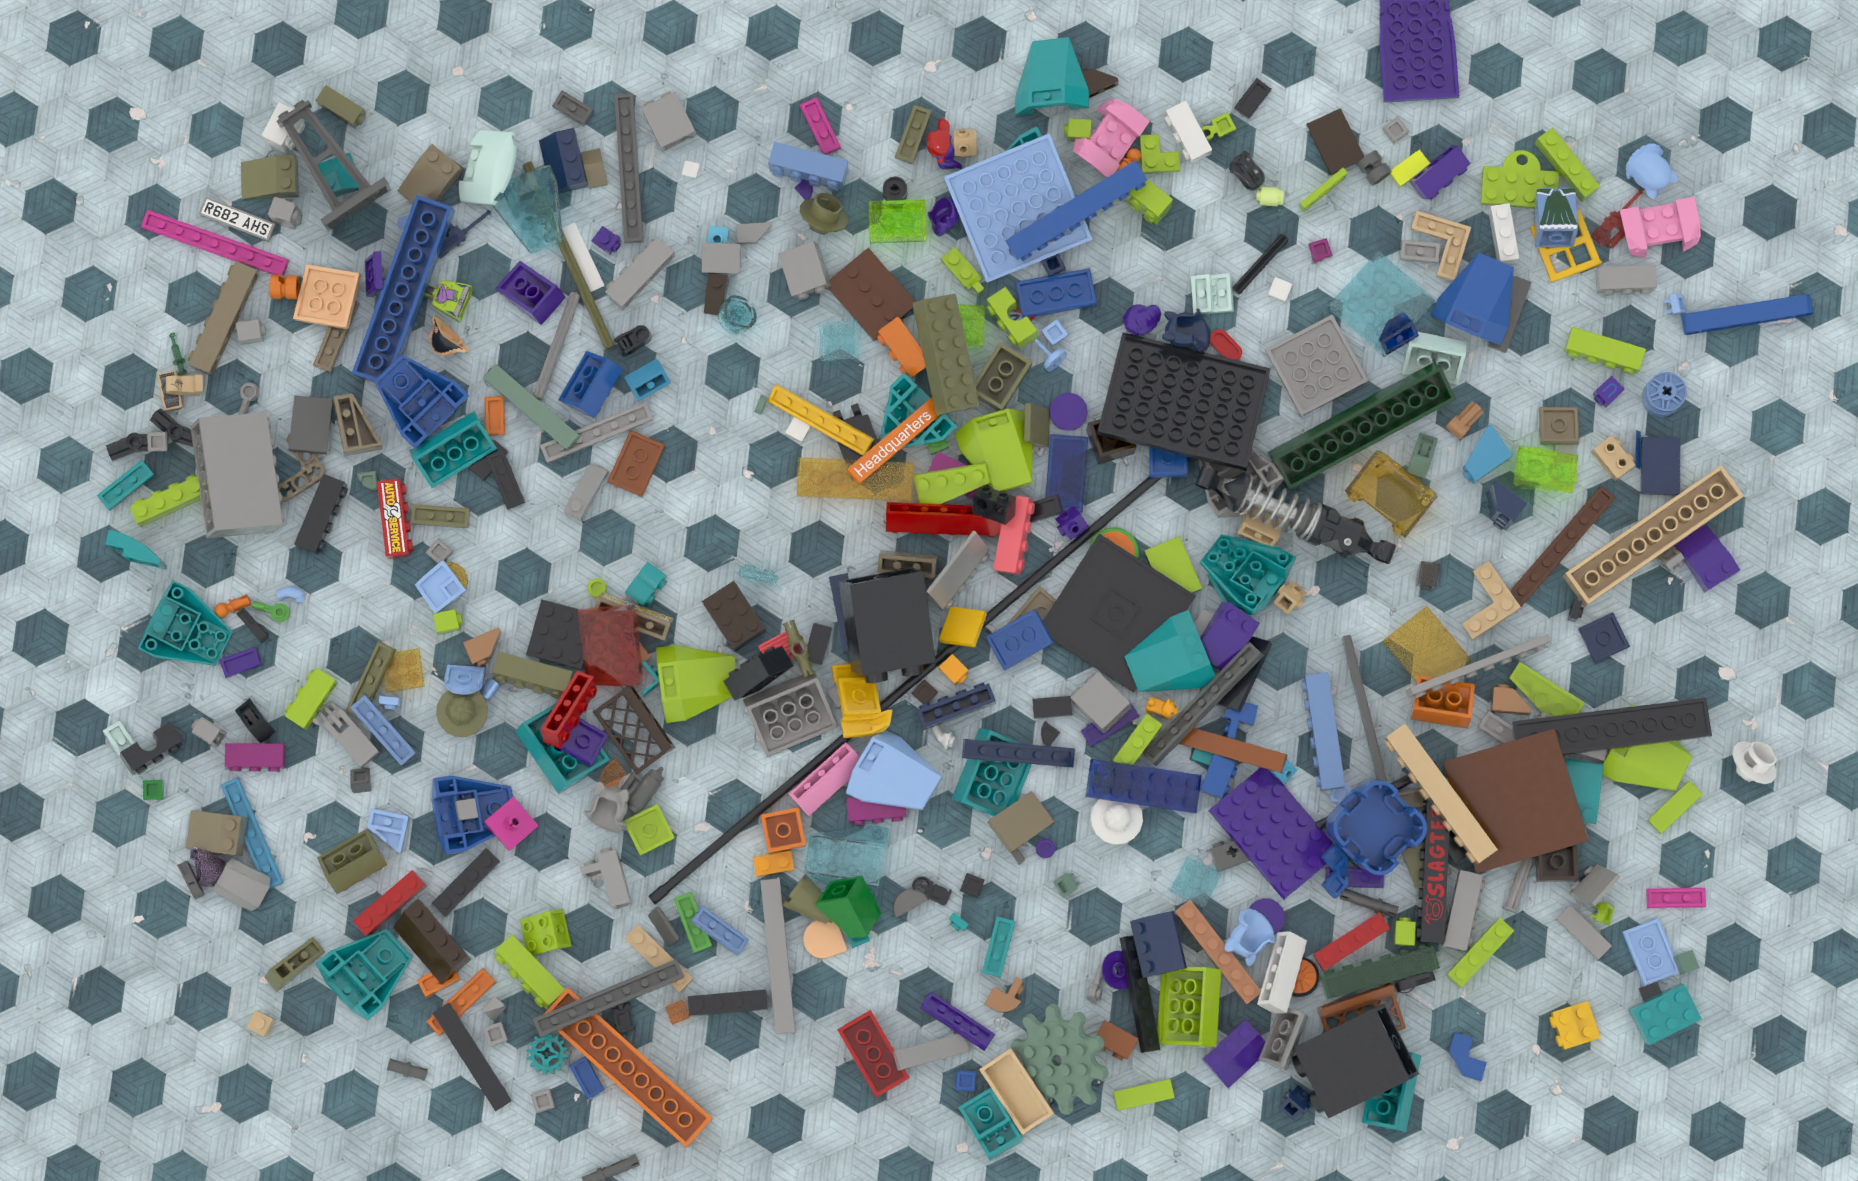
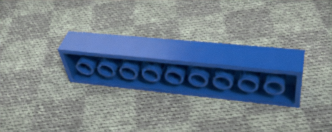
(404, 287)

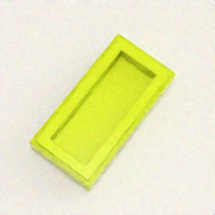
(1409, 168)

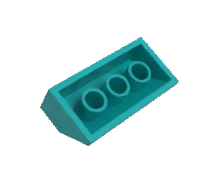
(453, 449)
(1393, 1106)

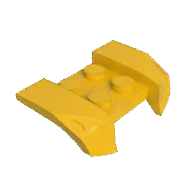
(859, 704)

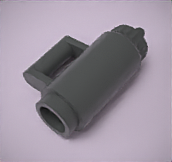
(644, 790)

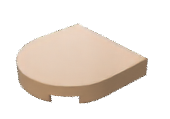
(823, 940)

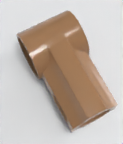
(1462, 423)

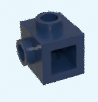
(1295, 1102)

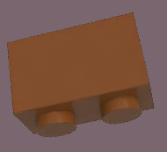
(1117, 1040)

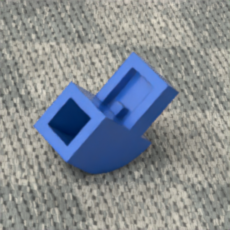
(1246, 716)

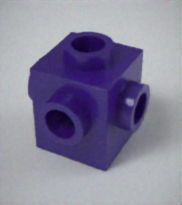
(1071, 523)

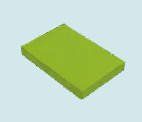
(1173, 562)

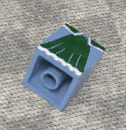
(1555, 217)

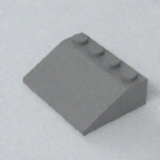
(957, 571)
(790, 713)

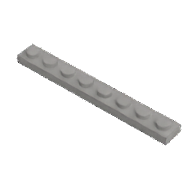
(1471, 669)

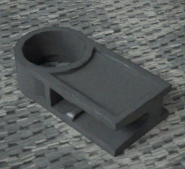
(191, 879)

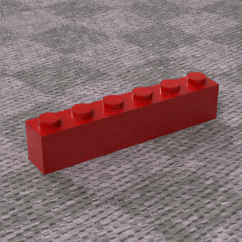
(937, 519)

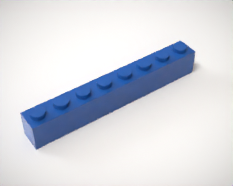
(1076, 210)

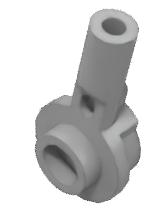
(248, 392)
(1094, 990)

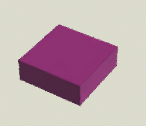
(1320, 250)

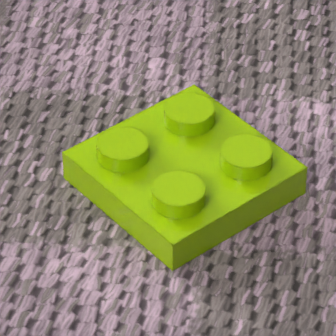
(649, 829)

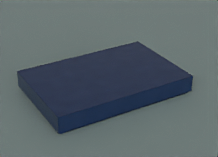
(1660, 466)

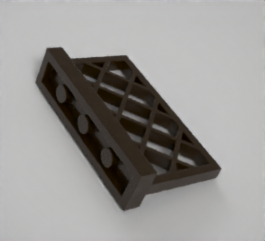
(644, 716)

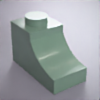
(1422, 455)

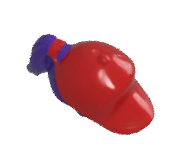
(941, 147)

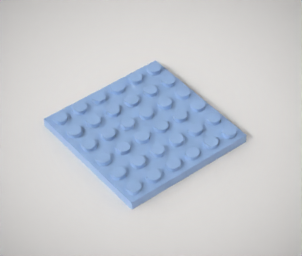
(1009, 195)

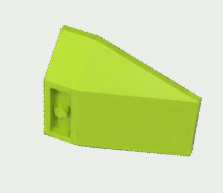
(1000, 444)
(692, 680)
(1648, 765)

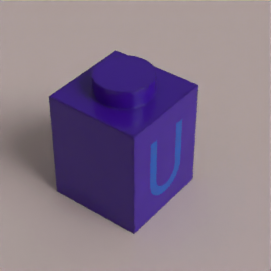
(1608, 392)

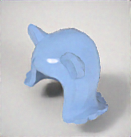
(1650, 169)
(1250, 935)

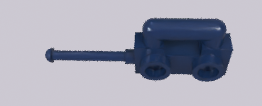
(458, 235)

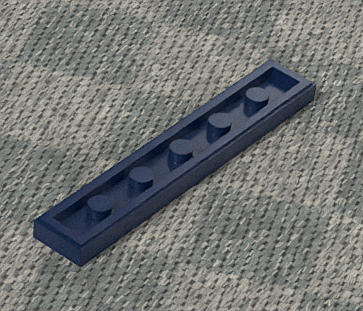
(1018, 753)

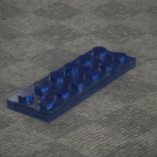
(1143, 786)

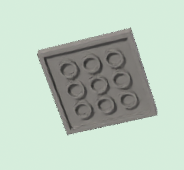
(1316, 365)

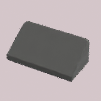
(663, 926)

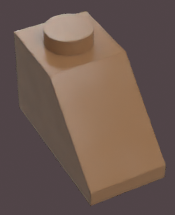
(483, 647)
(1507, 701)

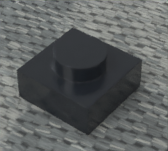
(1575, 611)

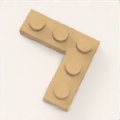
(1447, 230)
(1503, 605)

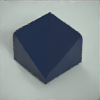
(1053, 265)

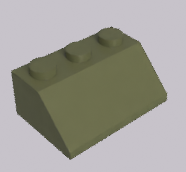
(351, 861)

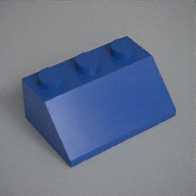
(590, 384)

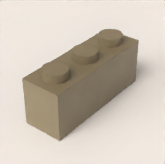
(893, 561)

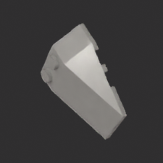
(1257, 466)

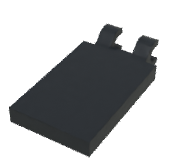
(859, 422)

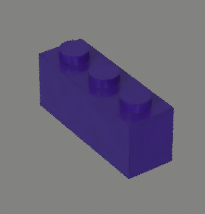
(1440, 172)

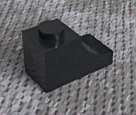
(255, 721)

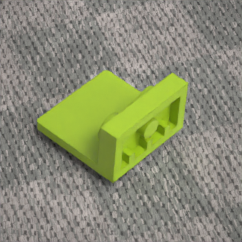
(545, 932)

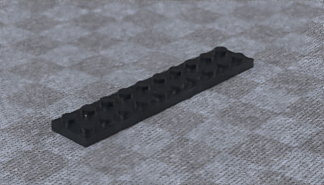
(1623, 726)

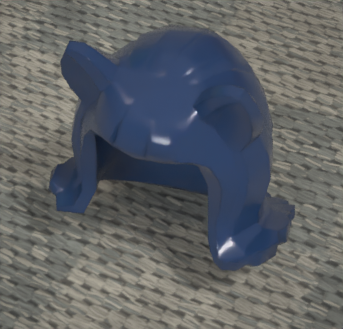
(1187, 330)

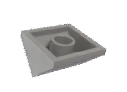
(721, 258)

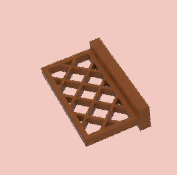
(1360, 1000)

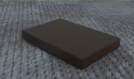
(1335, 141)

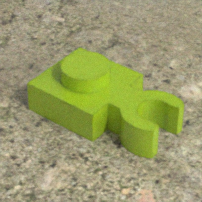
(1221, 126)

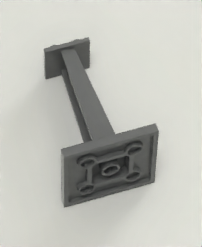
(341, 210)

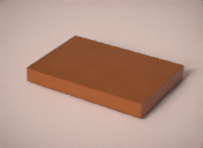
(636, 463)

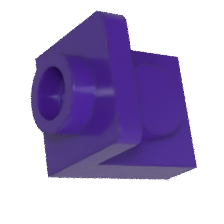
(607, 240)

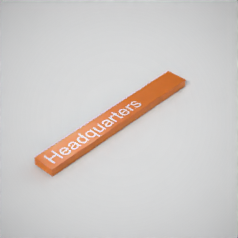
(893, 442)

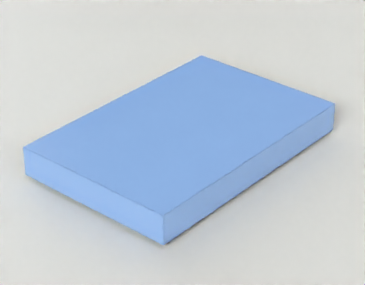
(1650, 952)

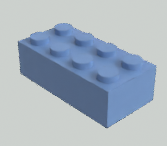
(809, 166)

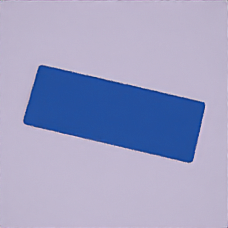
(1638, 449)

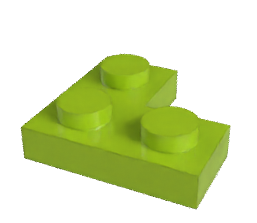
(1153, 160)

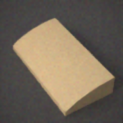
(1016, 1091)

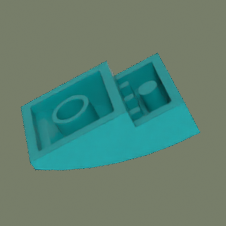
(133, 550)
(990, 1124)

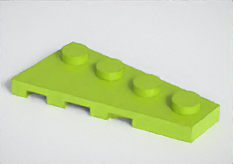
(946, 484)
(1544, 693)

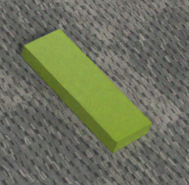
(1323, 190)
(1675, 807)
(1143, 1094)

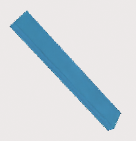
(254, 837)

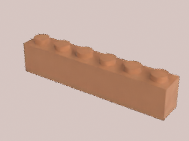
(1214, 949)

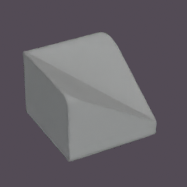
(493, 1008)

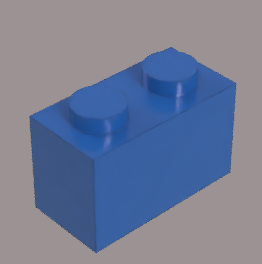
(1218, 777)

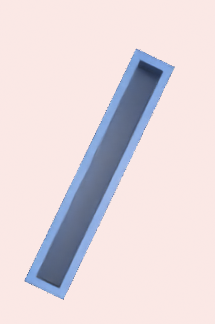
(1324, 731)

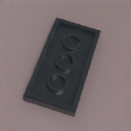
(1238, 694)

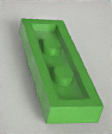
(687, 909)

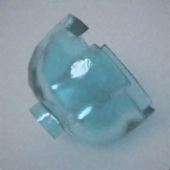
(736, 315)

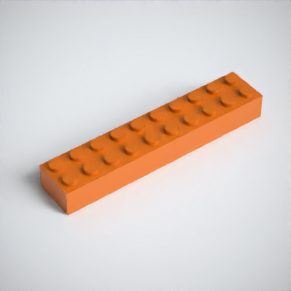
(635, 1074)

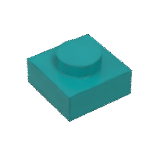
(958, 923)

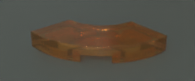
(612, 773)

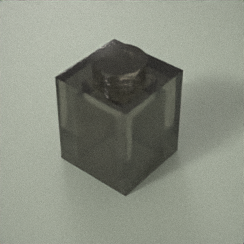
(1427, 575)

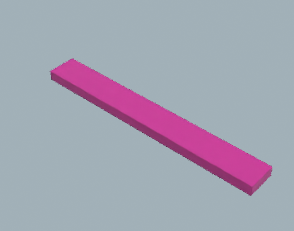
(214, 243)

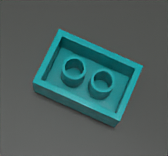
(1665, 1014)

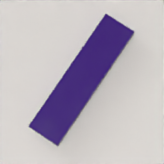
(957, 1021)

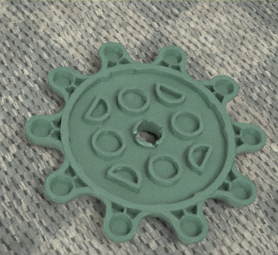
(1076, 1051)

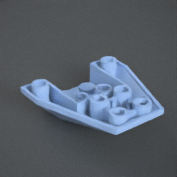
(892, 774)

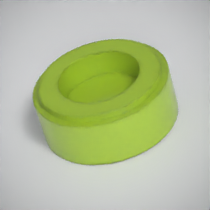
(596, 587)

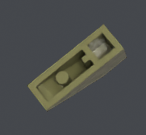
(294, 964)

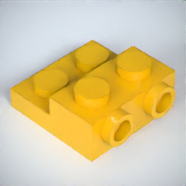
(1574, 1025)

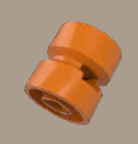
(284, 287)

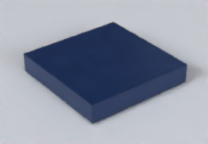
(1603, 637)

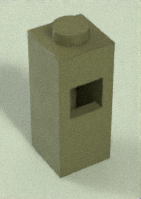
(341, 107)

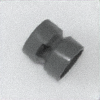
(1374, 168)

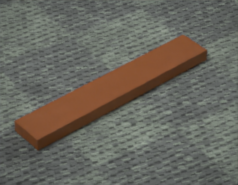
(1235, 750)

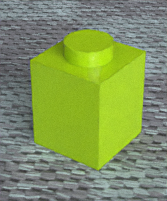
(1077, 129)
(447, 621)
(1404, 932)

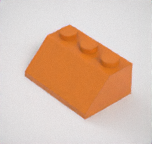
(902, 347)
(1445, 706)

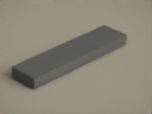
(1519, 292)

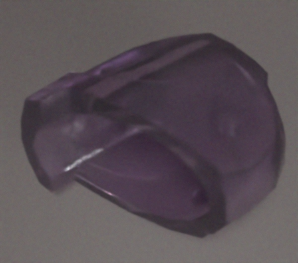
(207, 866)

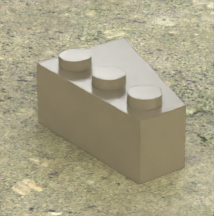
(354, 429)

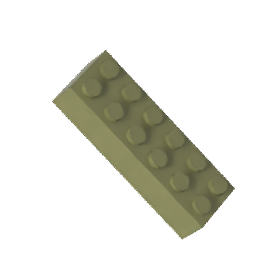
(945, 354)

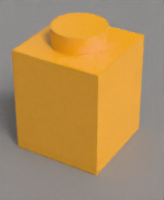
(954, 670)

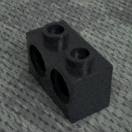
(994, 504)

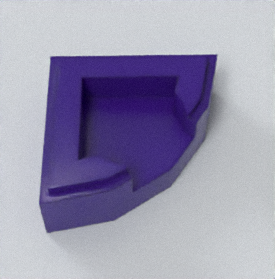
(804, 189)

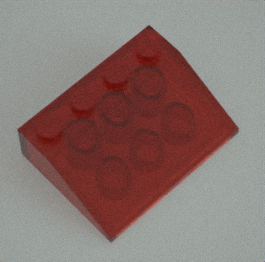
(611, 645)

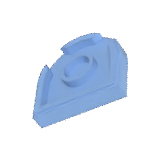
(464, 679)

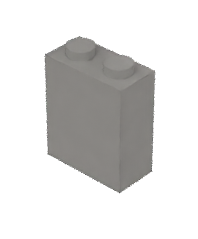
(668, 121)
(804, 270)
(1100, 702)

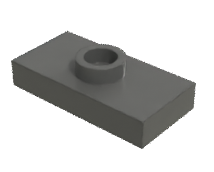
(573, 108)

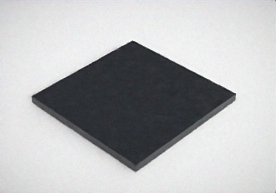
(1112, 608)

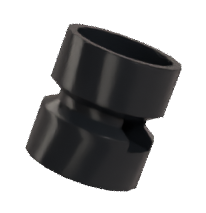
(894, 189)

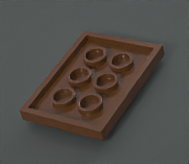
(870, 293)

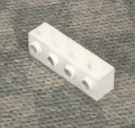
(1282, 972)

